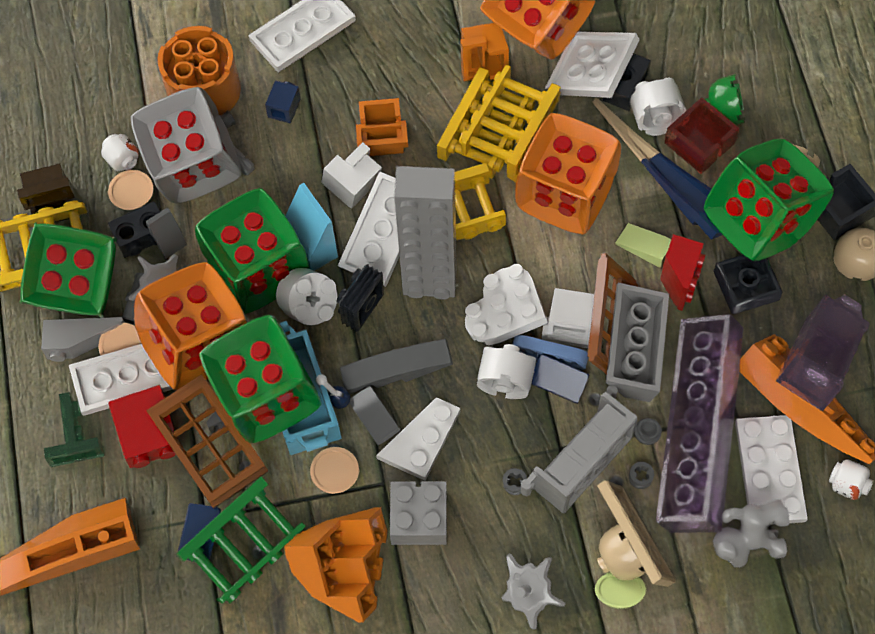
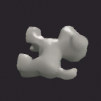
(736, 544)

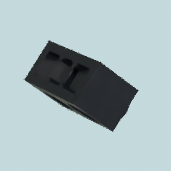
(134, 224)

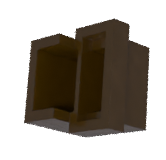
(45, 189)

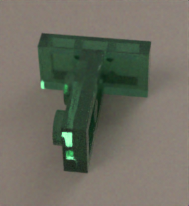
(75, 445)

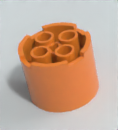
(201, 60)

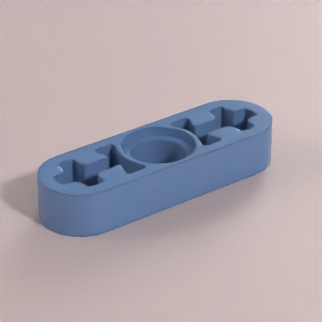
(566, 354)

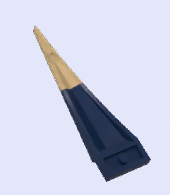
(681, 187)

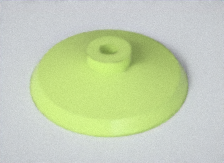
(618, 592)

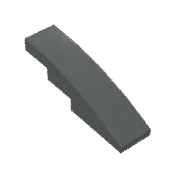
(395, 365)

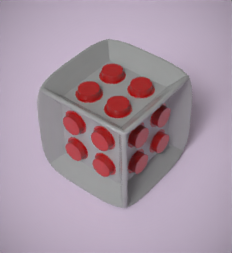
(185, 145)

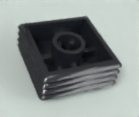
(744, 296)
(361, 297)

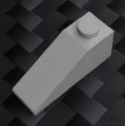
(74, 337)

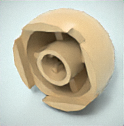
(856, 254)
(618, 555)

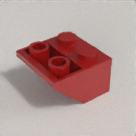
(682, 269)

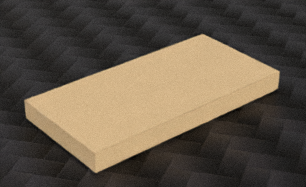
(637, 534)

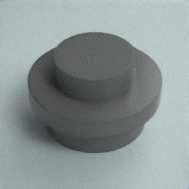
(648, 431)

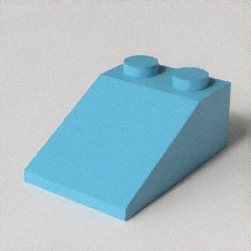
(312, 228)

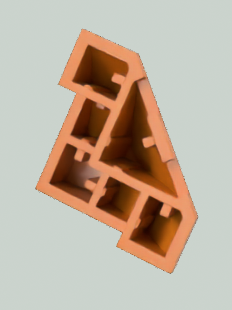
(341, 561)

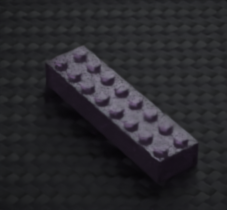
(700, 425)

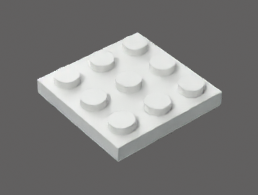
(593, 63)

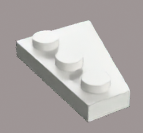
(421, 440)

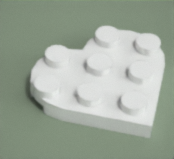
(507, 307)

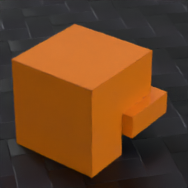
(484, 48)
(382, 127)

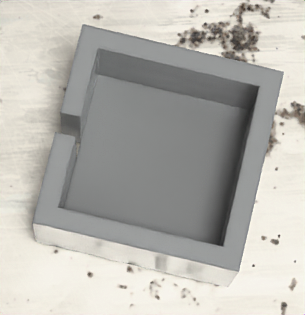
(418, 513)

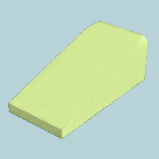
(644, 244)

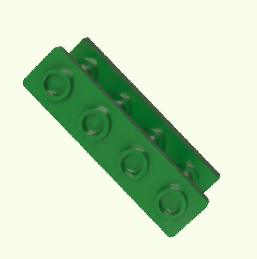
(215, 532)

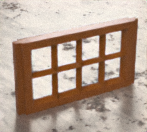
(606, 267)
(236, 482)

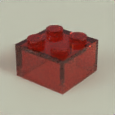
(701, 135)

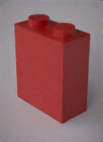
(136, 431)

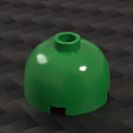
(727, 98)

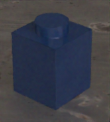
(283, 101)

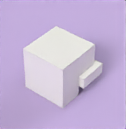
(353, 177)
(569, 318)

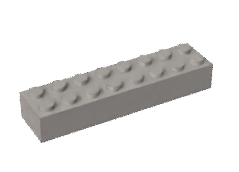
(426, 230)

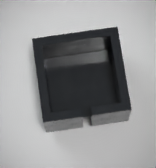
(850, 205)

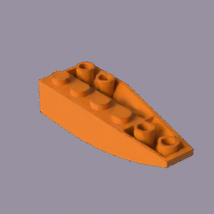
(832, 425)
(70, 546)

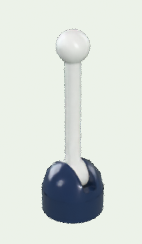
(335, 393)

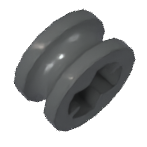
(638, 467)
(516, 473)

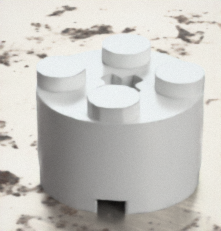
(657, 105)
(307, 296)
(506, 371)

